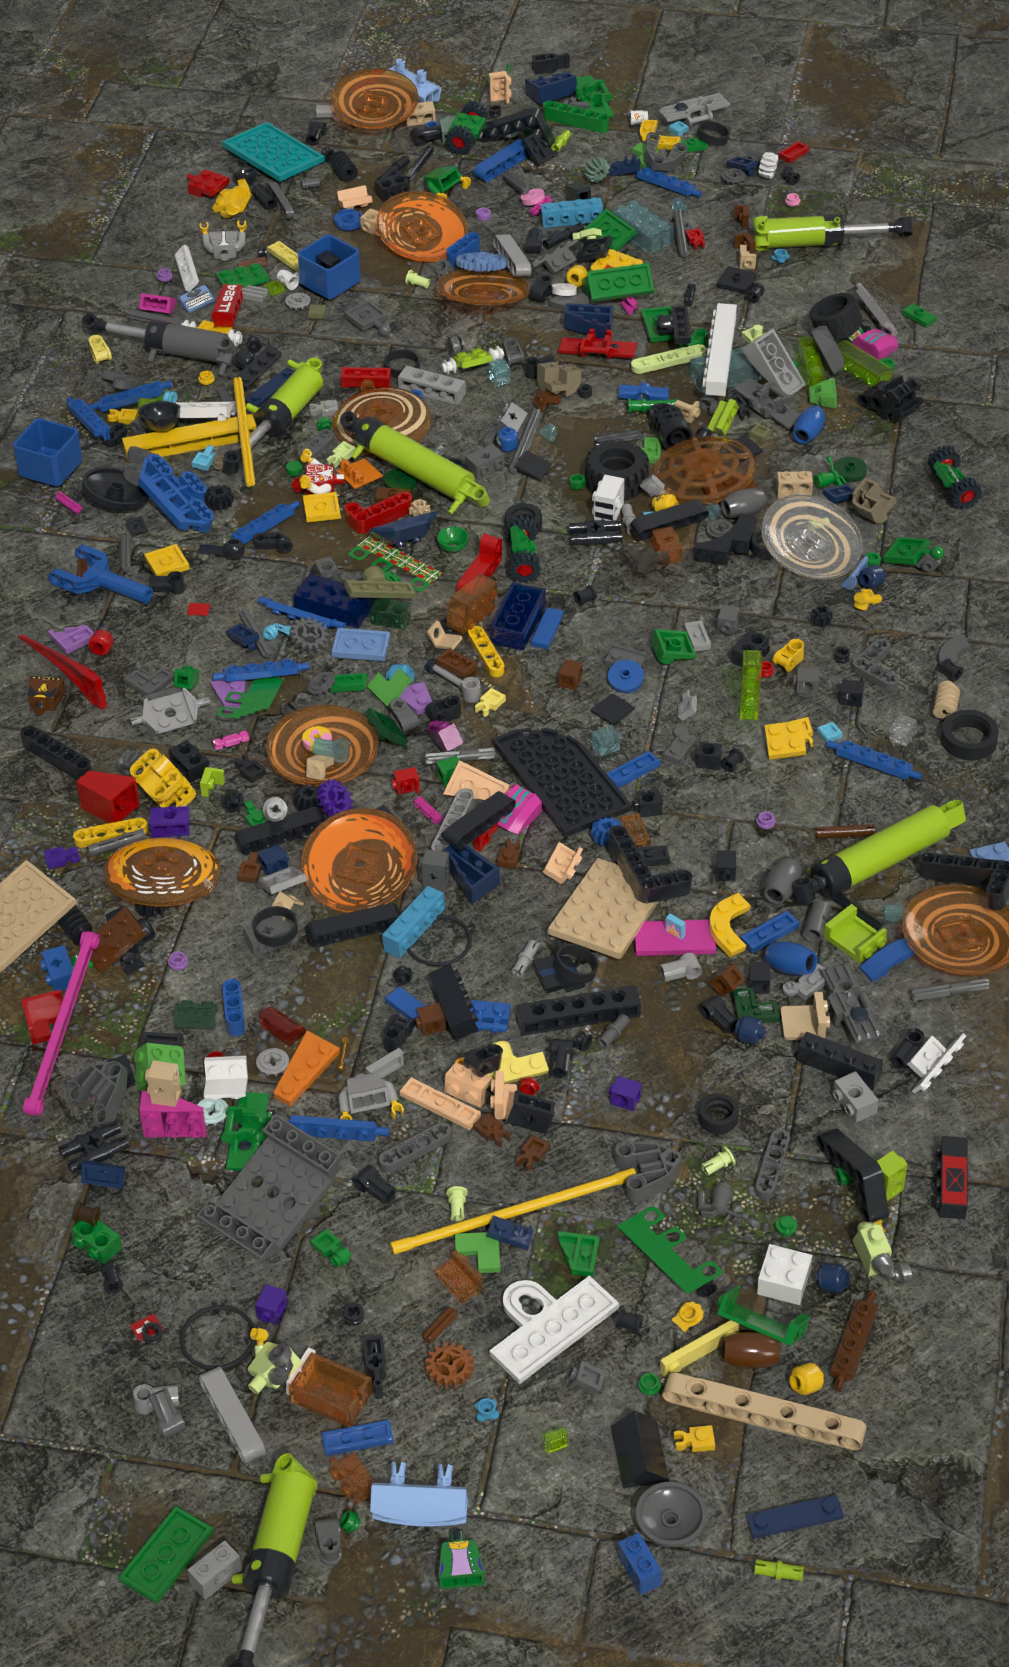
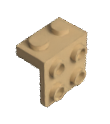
(808, 1018)

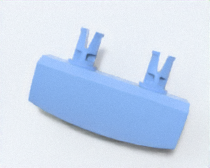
(426, 90)
(419, 1503)

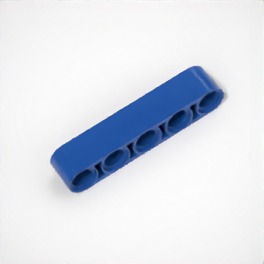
(501, 161)

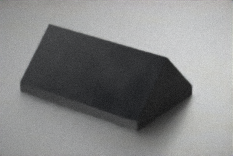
(639, 1450)

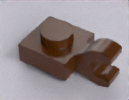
(250, 870)

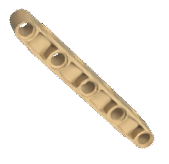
(765, 1411)

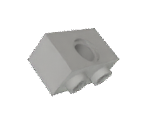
(855, 1097)
(214, 1570)

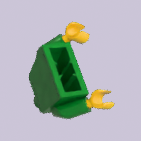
(444, 178)

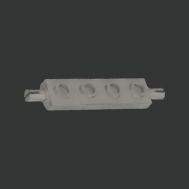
(874, 308)

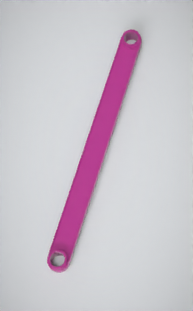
(34, 1104)

